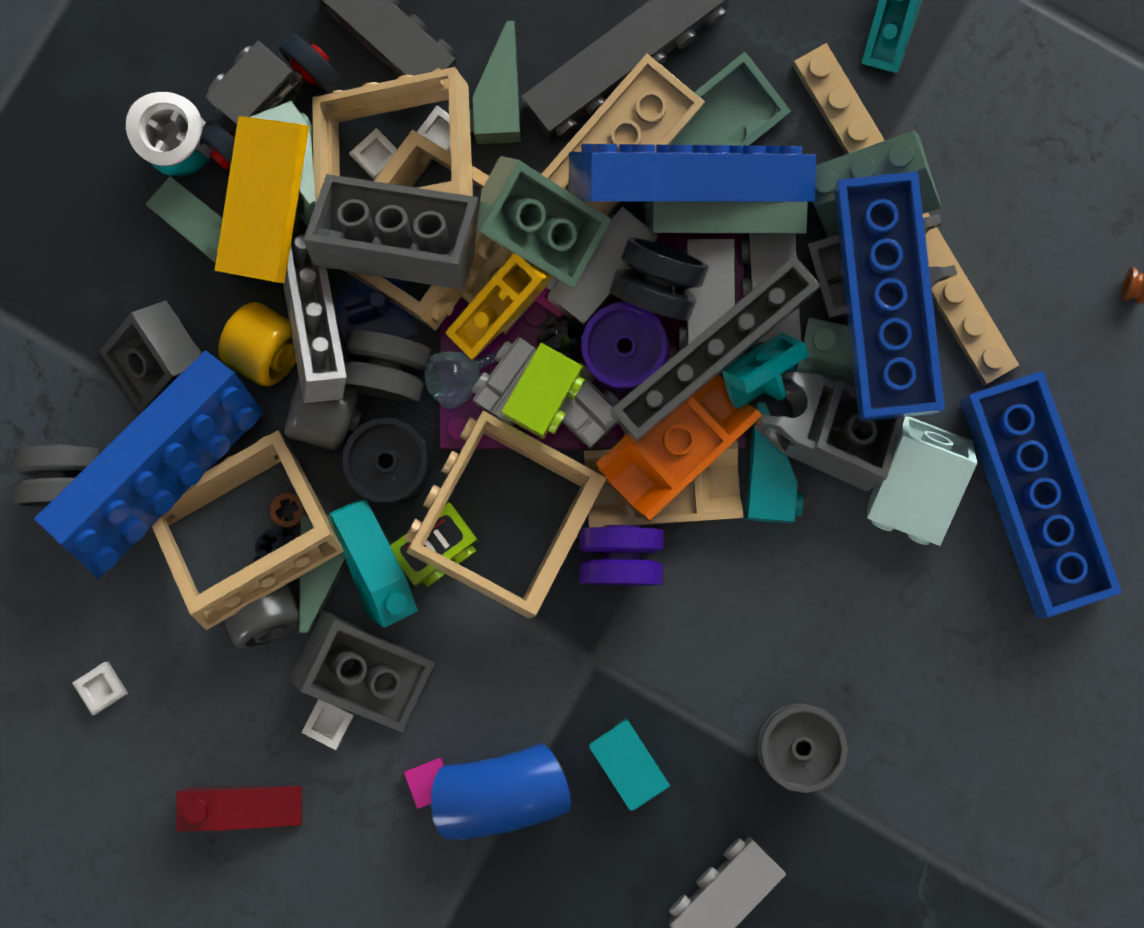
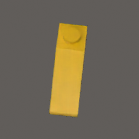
(497, 305)

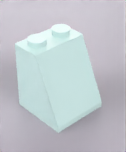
(923, 482)

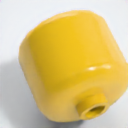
(258, 344)

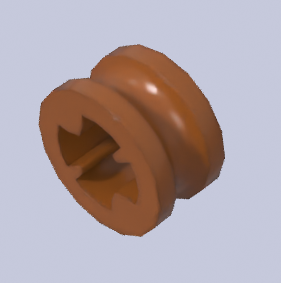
(1133, 286)
(277, 505)

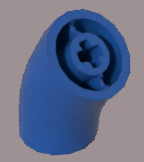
(499, 794)

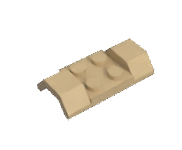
(708, 497)

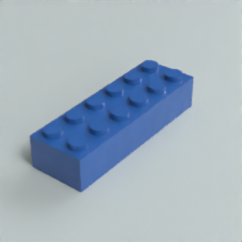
(692, 173)
(888, 296)
(151, 464)
(1040, 495)

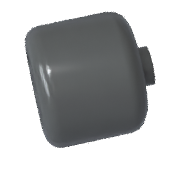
(323, 422)
(264, 620)

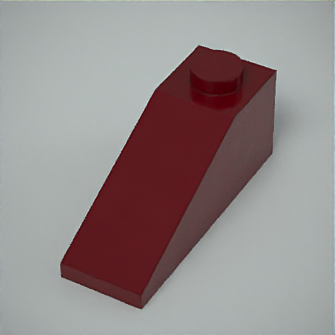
(238, 807)

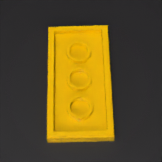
(261, 198)

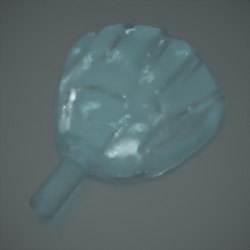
(453, 376)

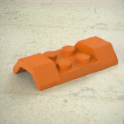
(676, 450)

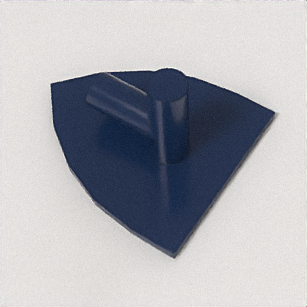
(369, 310)

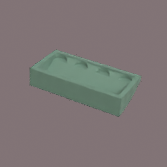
(736, 107)
(724, 217)

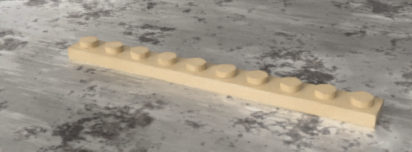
(952, 297)

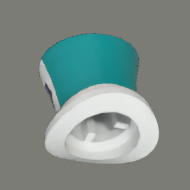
(168, 133)

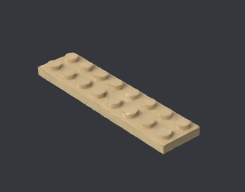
(643, 109)

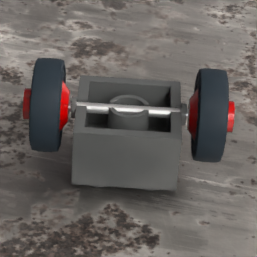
(261, 83)

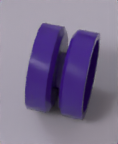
(618, 324)
(621, 556)

